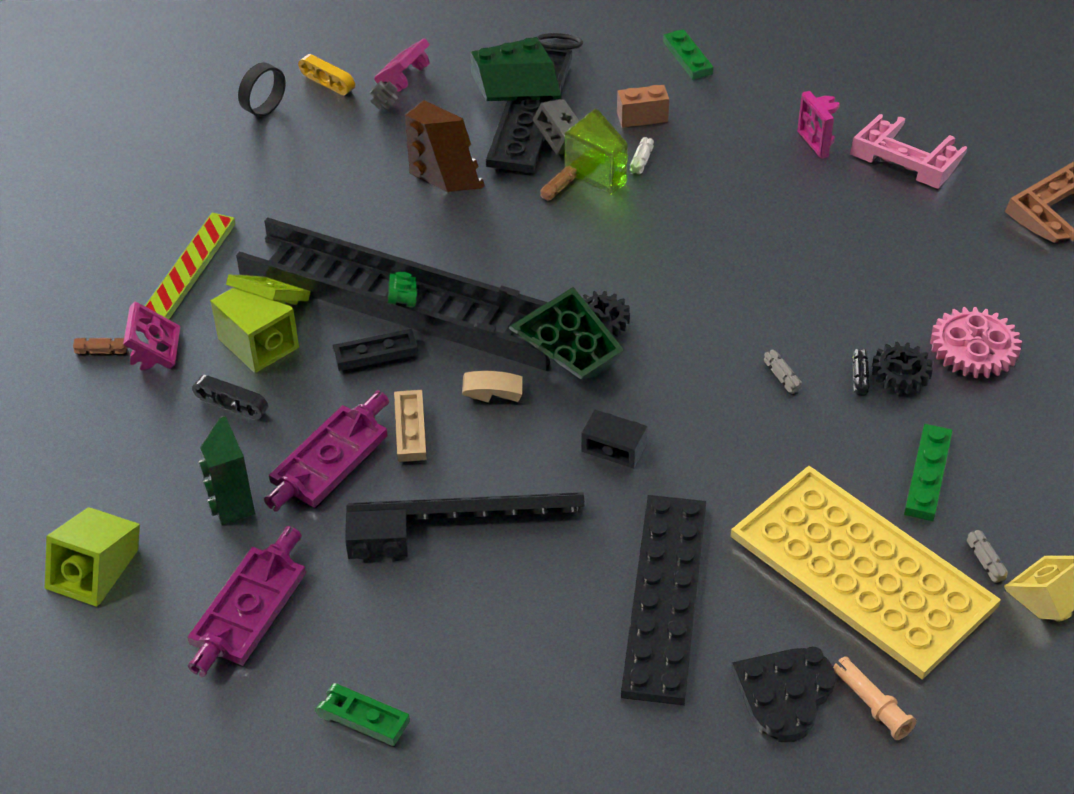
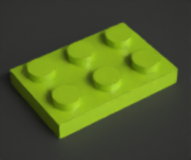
(268, 288)

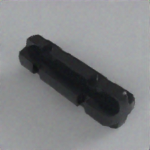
(860, 371)

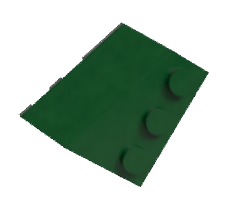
(515, 71)
(570, 335)
(225, 475)

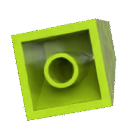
(254, 327)
(89, 555)

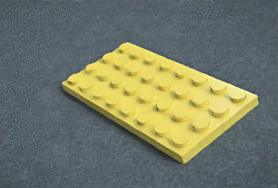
(866, 571)

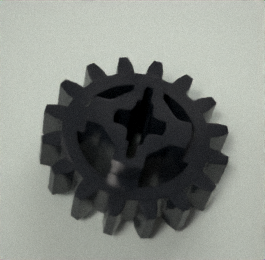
(610, 311)
(902, 367)

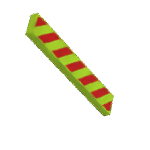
(190, 264)

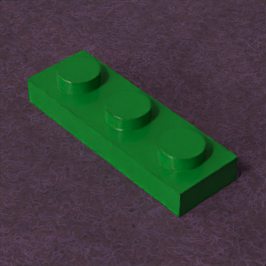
(688, 54)

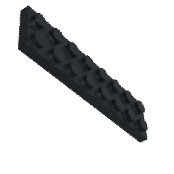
(517, 137)
(664, 601)

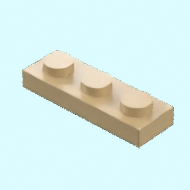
(410, 426)

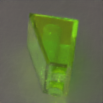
(597, 152)

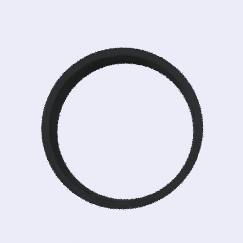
(248, 82)

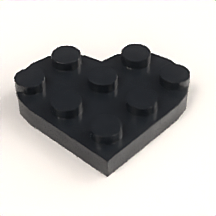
(785, 690)

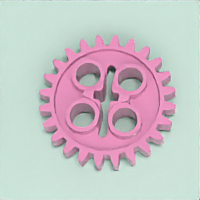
(975, 342)

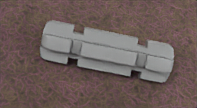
(782, 371)
(987, 556)

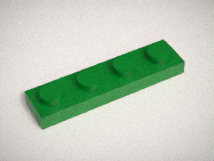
(928, 472)

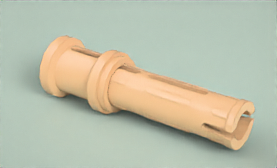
(883, 707)

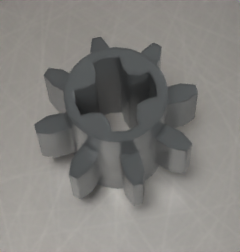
(383, 95)

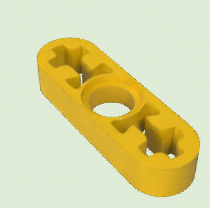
(336, 78)

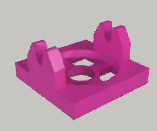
(412, 55)
(822, 107)
(150, 323)

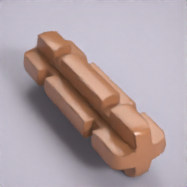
(558, 183)
(99, 346)

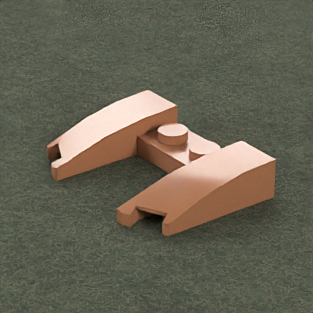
(1033, 209)

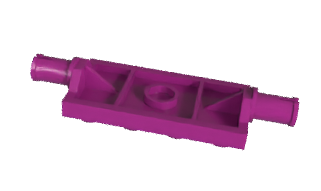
(328, 454)
(247, 604)

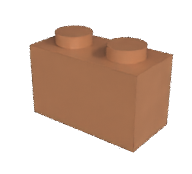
(642, 106)

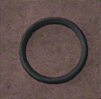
(560, 36)

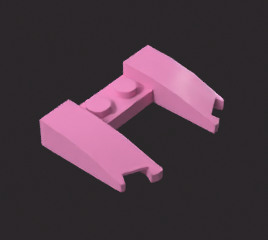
(932, 167)

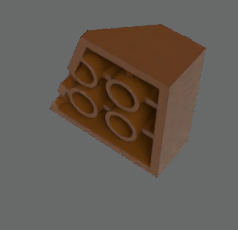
(440, 149)

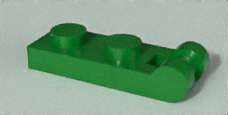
(402, 289)
(363, 714)

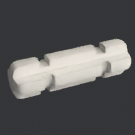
(642, 155)

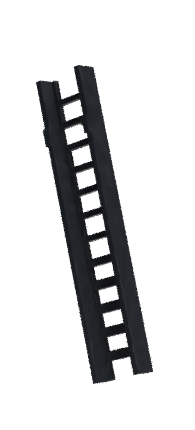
(380, 265)

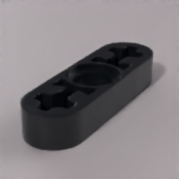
(219, 392)

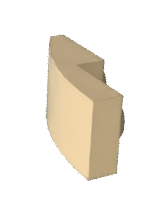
(484, 384)

